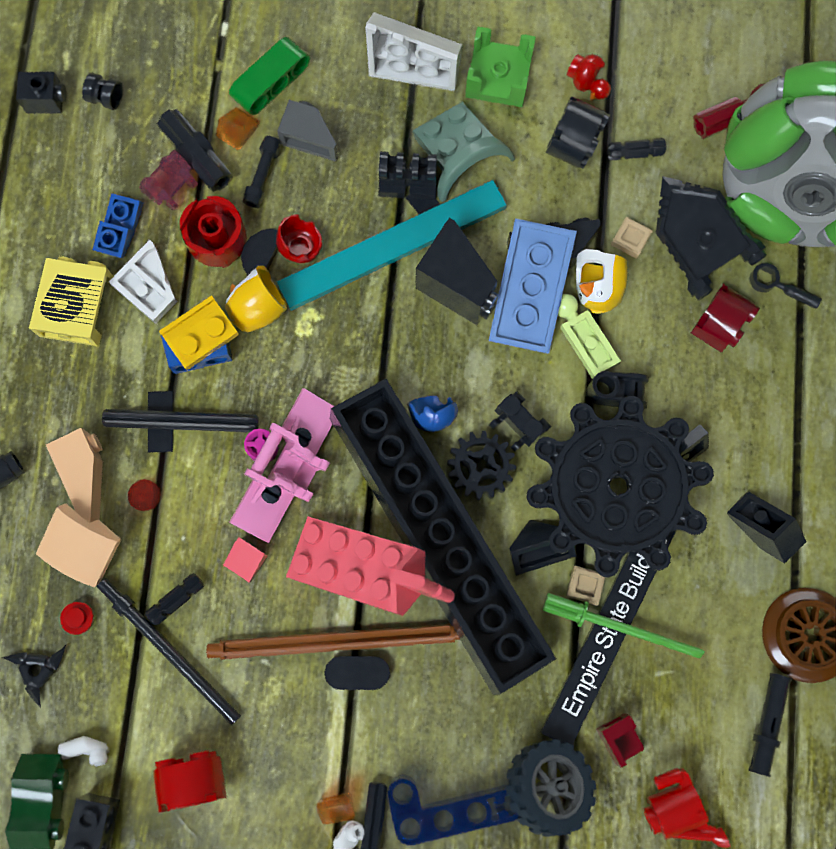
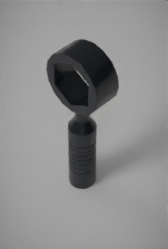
(788, 289)

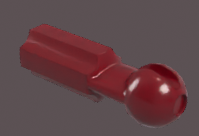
(717, 117)

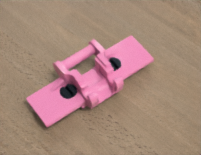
(293, 471)

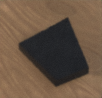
(532, 548)

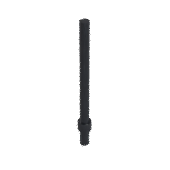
(125, 607)

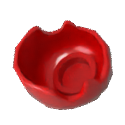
(298, 239)

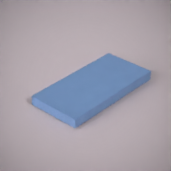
(532, 285)

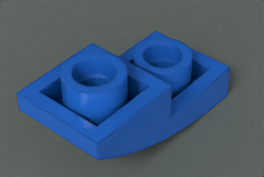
(118, 227)

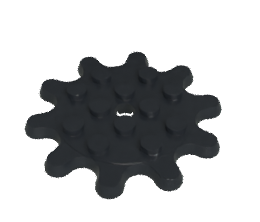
(655, 494)

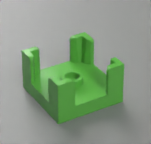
(499, 70)

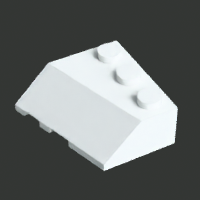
(411, 54)

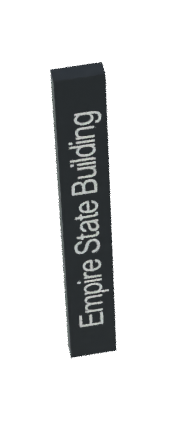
(599, 649)

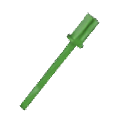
(578, 613)

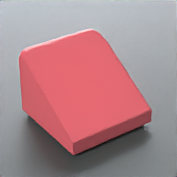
(244, 559)

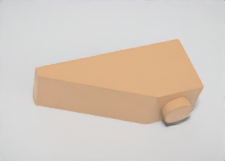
(80, 470)

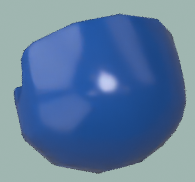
(431, 414)

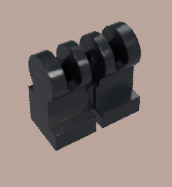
(395, 176)

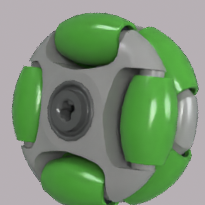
(784, 158)

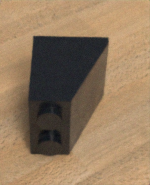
(457, 275)

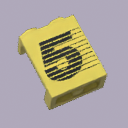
(69, 300)

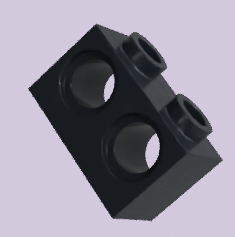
(92, 822)

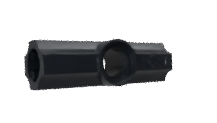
(194, 150)

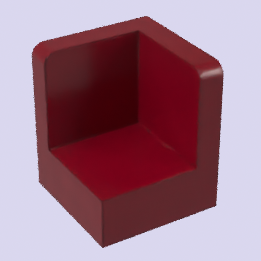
(620, 739)

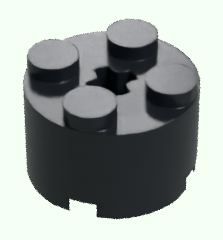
(577, 133)

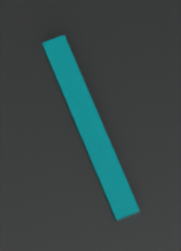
(389, 245)

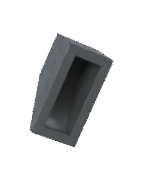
(306, 131)

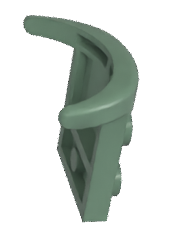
(459, 143)

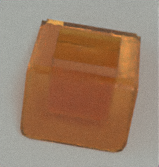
(236, 128)
(336, 808)

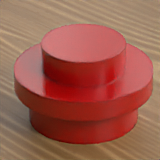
(77, 618)

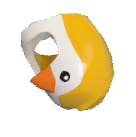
(600, 286)
(255, 301)

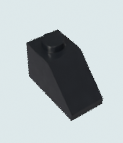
(768, 527)

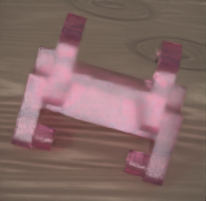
(167, 180)

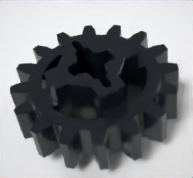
(468, 458)

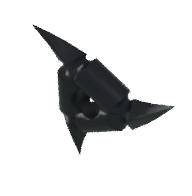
(47, 665)

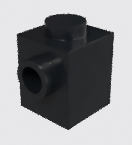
(40, 92)

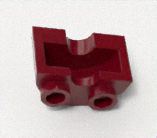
(724, 318)

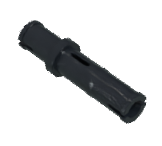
(770, 725)

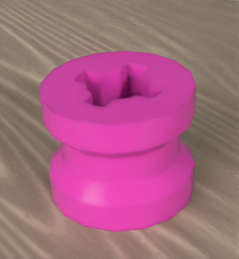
(254, 442)

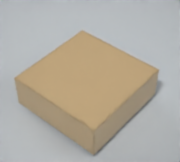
(631, 237)
(585, 586)

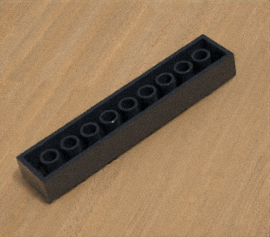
(432, 518)

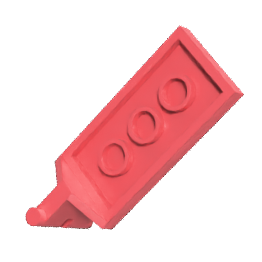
(362, 567)

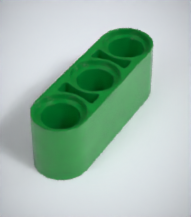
(269, 76)

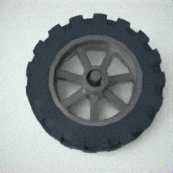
(573, 785)

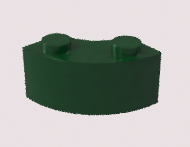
(37, 802)

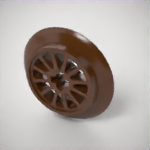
(777, 646)

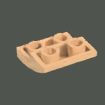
(78, 547)

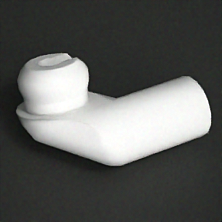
(85, 745)
(349, 835)

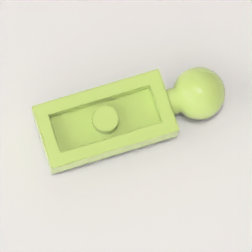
(586, 338)

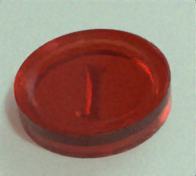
(144, 495)

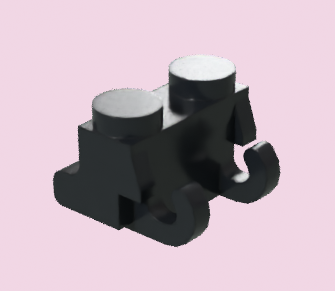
(520, 421)

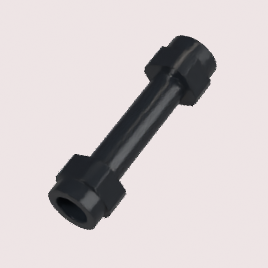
(254, 194)

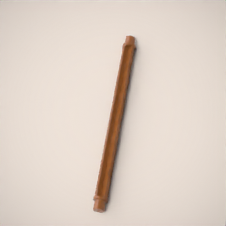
(332, 641)

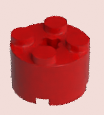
(213, 231)
(189, 783)

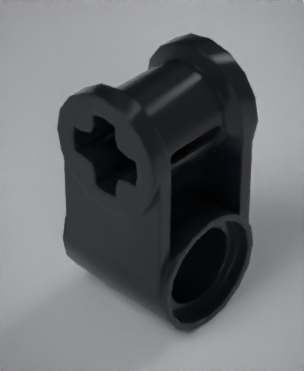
(619, 386)

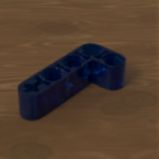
(456, 806)

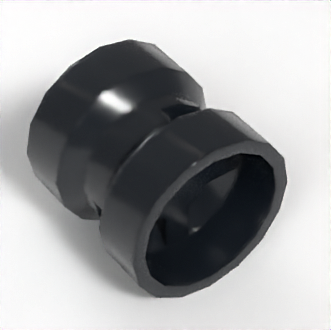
(107, 92)

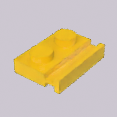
(199, 332)

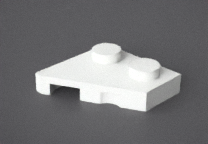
(146, 283)

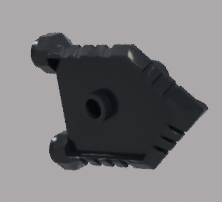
(702, 233)

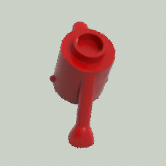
(679, 811)

